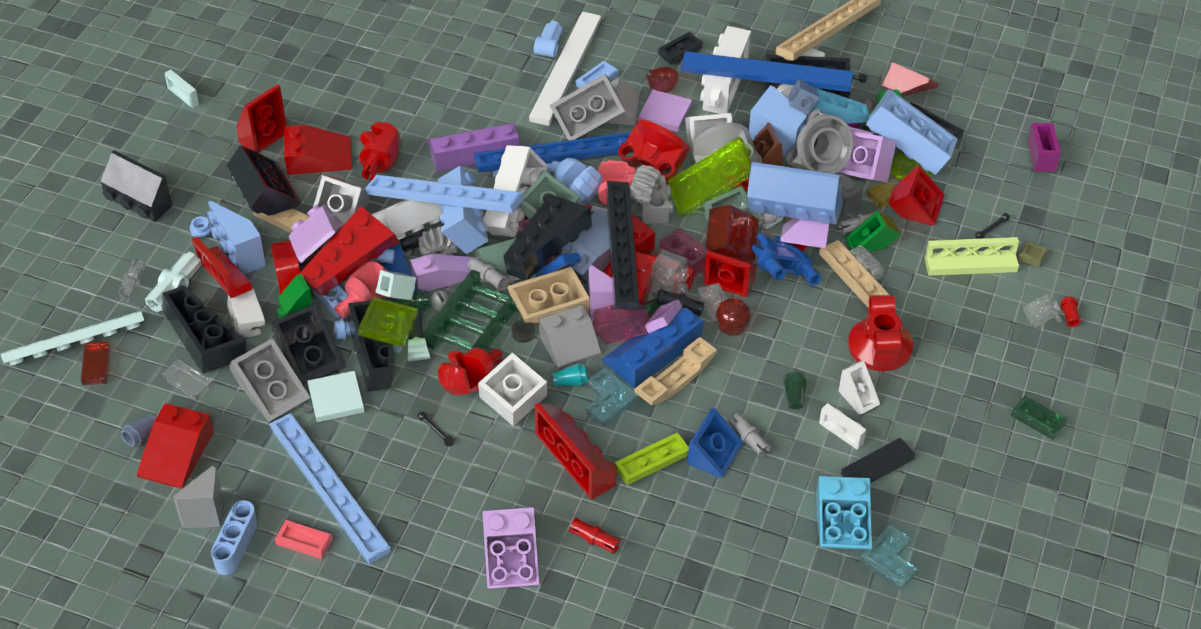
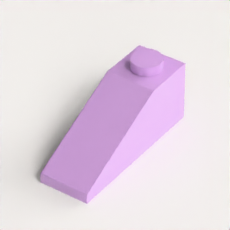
(439, 270)

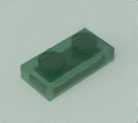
(1038, 417)

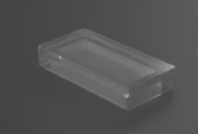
(187, 379)

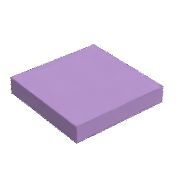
(666, 110)

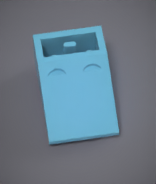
(844, 512)

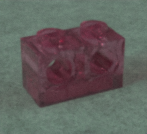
(685, 246)

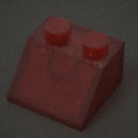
(732, 232)

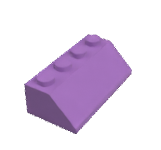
(459, 149)

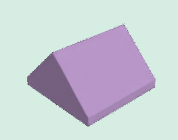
(599, 290)

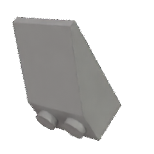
(262, 376)

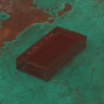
(95, 363)

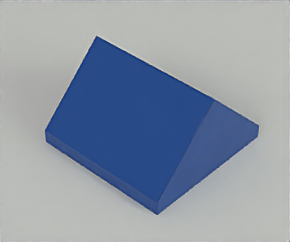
(714, 445)

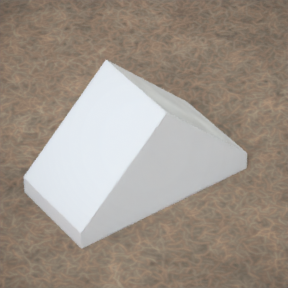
(858, 388)

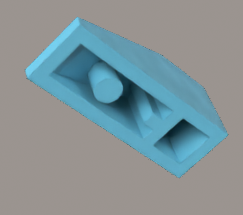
(841, 107)

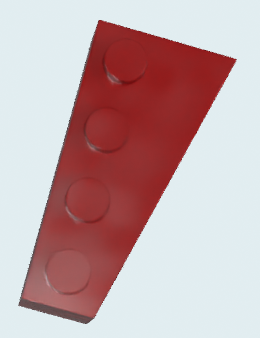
(350, 248)

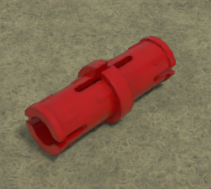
(594, 535)

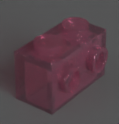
(620, 324)

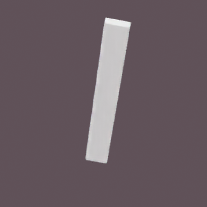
(565, 67)

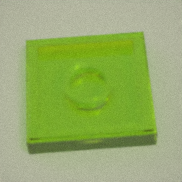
(388, 322)

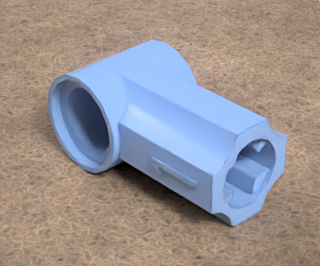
(548, 42)

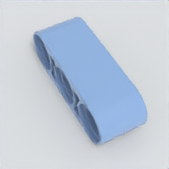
(235, 526)

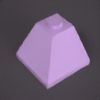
(805, 232)

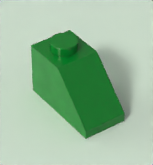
(874, 233)
(294, 297)

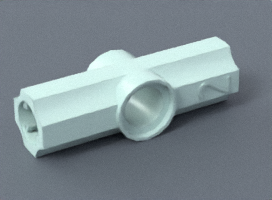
(173, 278)

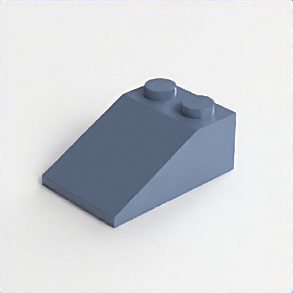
(592, 246)

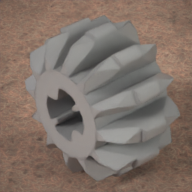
(645, 184)
(436, 243)

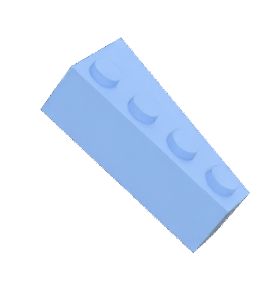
(462, 224)

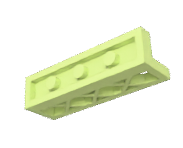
(971, 260)

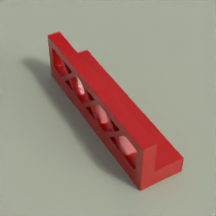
(222, 269)

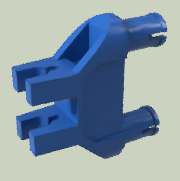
(784, 258)

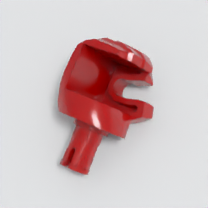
(379, 149)
(467, 370)

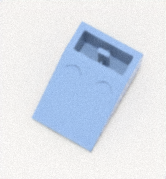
(237, 238)

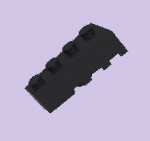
(545, 235)
(201, 332)

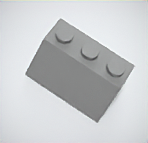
(588, 107)

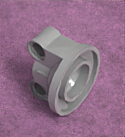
(720, 135)
(833, 144)

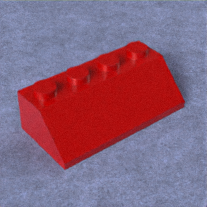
(574, 450)

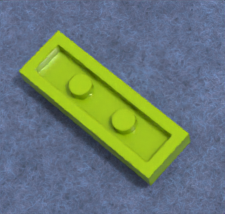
(652, 458)

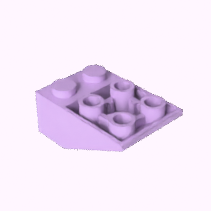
(510, 548)

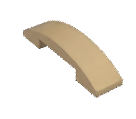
(678, 375)

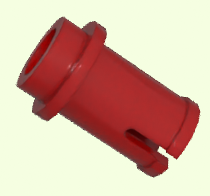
(1069, 306)

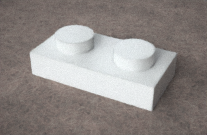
(842, 426)

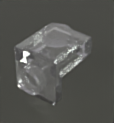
(1042, 310)

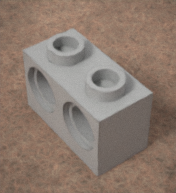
(660, 207)

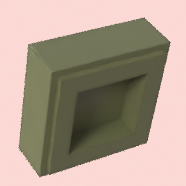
(1033, 254)

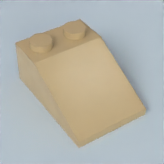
(549, 294)

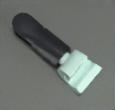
(417, 344)

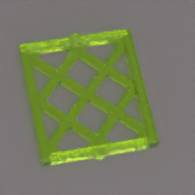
(896, 171)

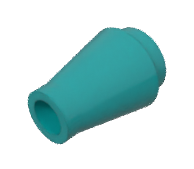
(571, 376)

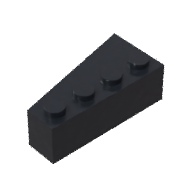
(373, 355)

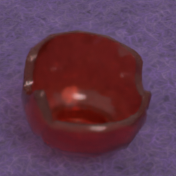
(662, 79)
(733, 316)

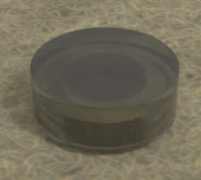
(523, 331)

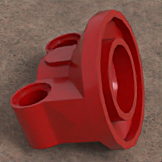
(654, 147)
(881, 337)

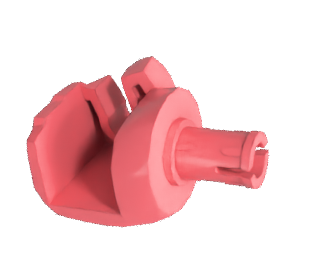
(614, 171)
(361, 286)

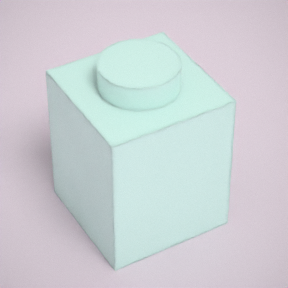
(396, 285)

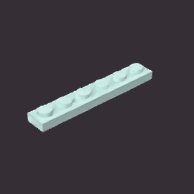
(63, 341)

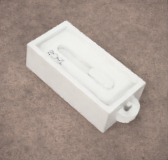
(720, 90)

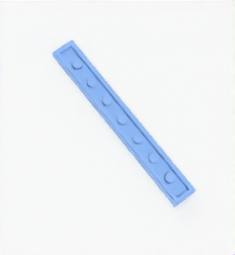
(445, 193)
(330, 488)

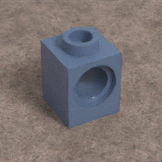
(803, 96)

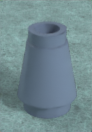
(138, 430)

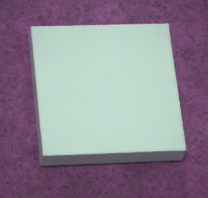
(335, 396)

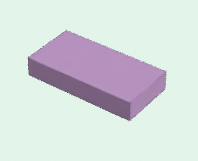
(663, 316)

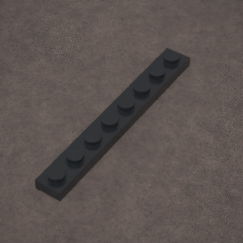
(622, 246)

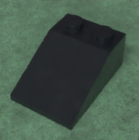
(307, 344)

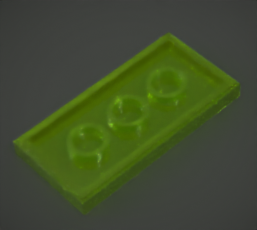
(710, 177)

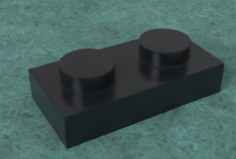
(675, 50)

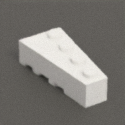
(517, 173)

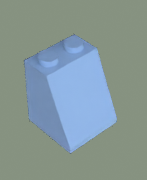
(776, 110)

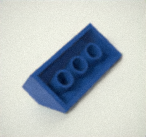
(648, 353)

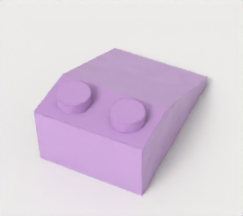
(870, 157)
(313, 231)

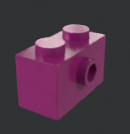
(1044, 147)

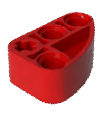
(285, 263)

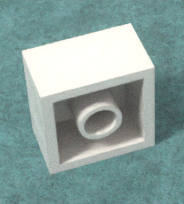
(512, 389)

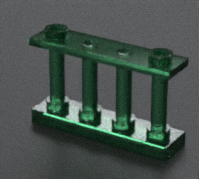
(460, 302)

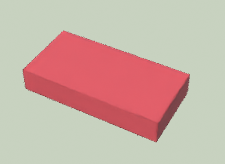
(303, 539)

